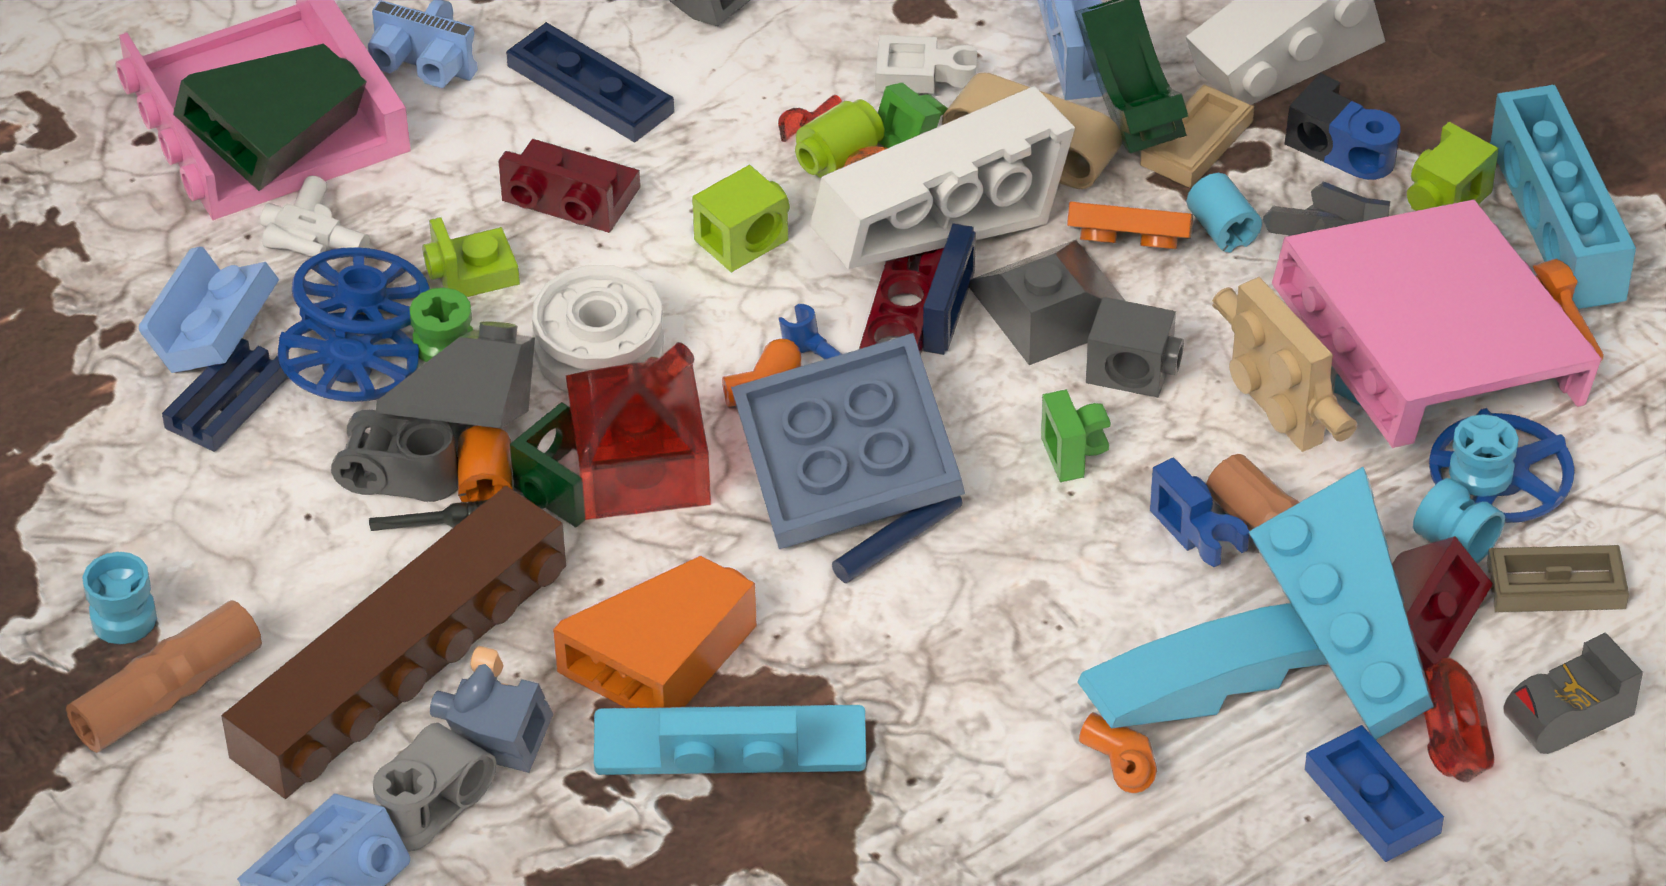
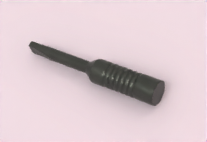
(451, 516)

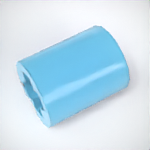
(1224, 212)

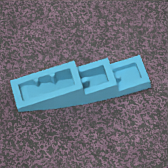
(1200, 666)

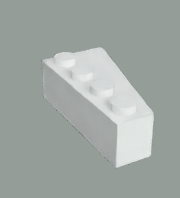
(977, 171)

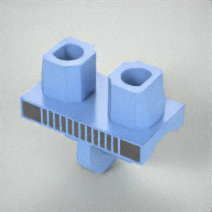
(423, 39)

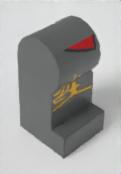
(1576, 697)

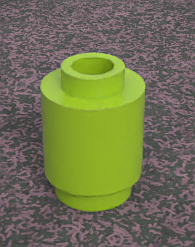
(836, 134)

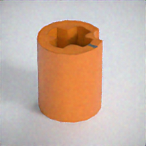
(483, 463)

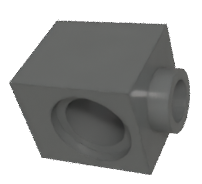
(1132, 347)

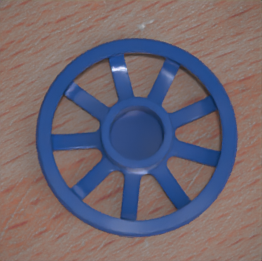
(358, 290)
(345, 359)

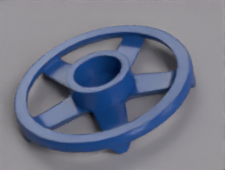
(1525, 456)

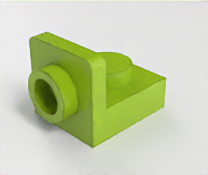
(470, 262)

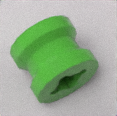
(439, 319)

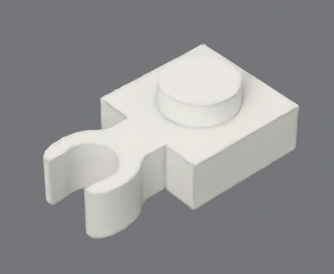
(921, 64)

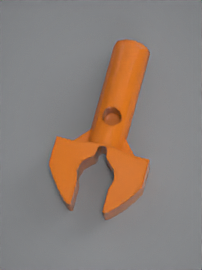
(1560, 284)

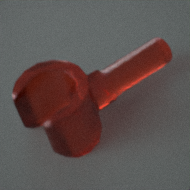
(795, 118)

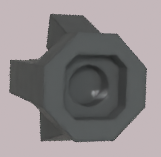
(1330, 209)

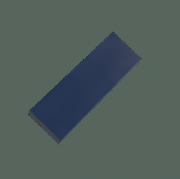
(590, 82)

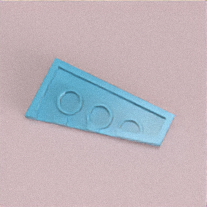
(1344, 588)

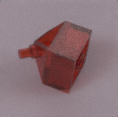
(639, 436)

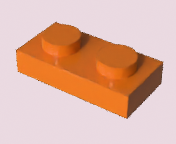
(1155, 226)

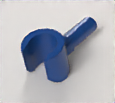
(806, 334)

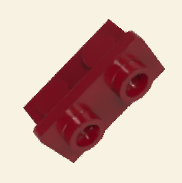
(568, 184)

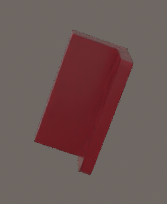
(1440, 595)

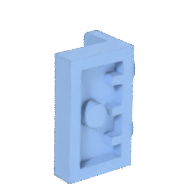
(205, 310)
(334, 846)

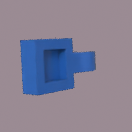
(1185, 509)

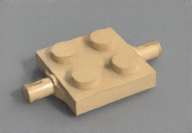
(1282, 365)

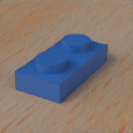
(1374, 793)

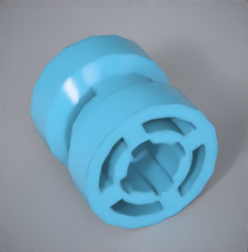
(1451, 513)
(119, 597)

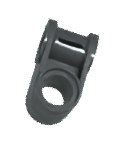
(402, 455)

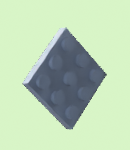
(847, 441)

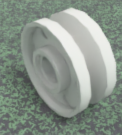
(595, 321)

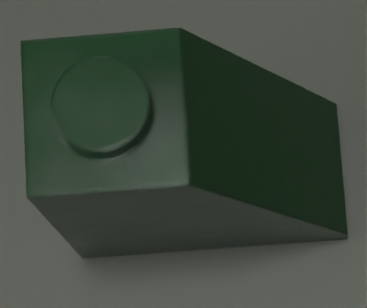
(270, 108)

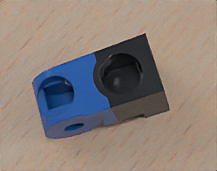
(1342, 131)

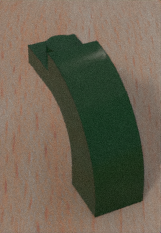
(1131, 74)

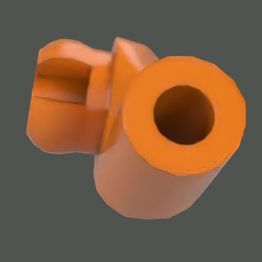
(777, 357)
(1127, 749)

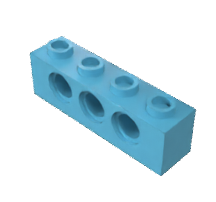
(1562, 193)

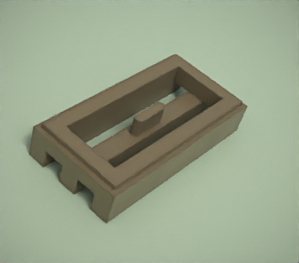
(1558, 587)

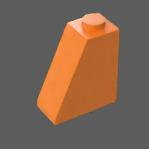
(660, 636)

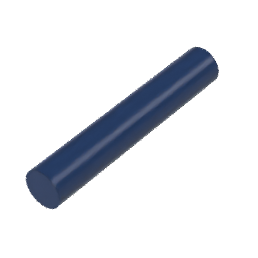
(892, 538)

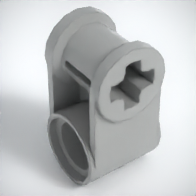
(432, 783)

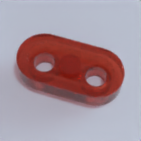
(1457, 722)

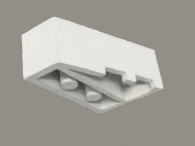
(1273, 44)

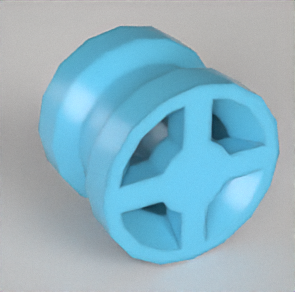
(1483, 454)

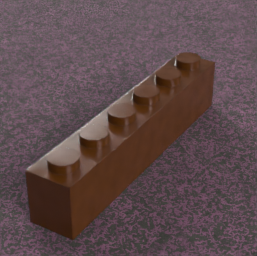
(394, 642)

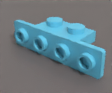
(729, 739)

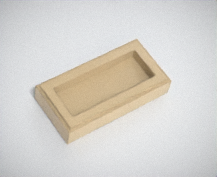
(1211, 129)

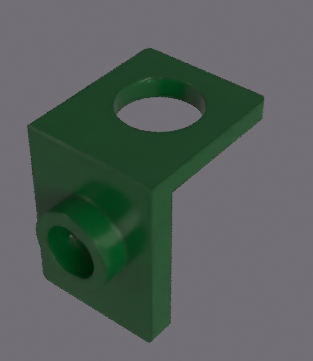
(540, 474)

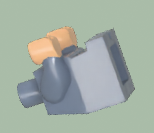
(496, 715)

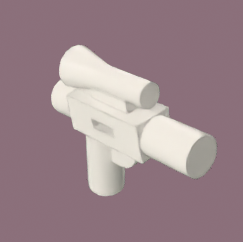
(307, 224)

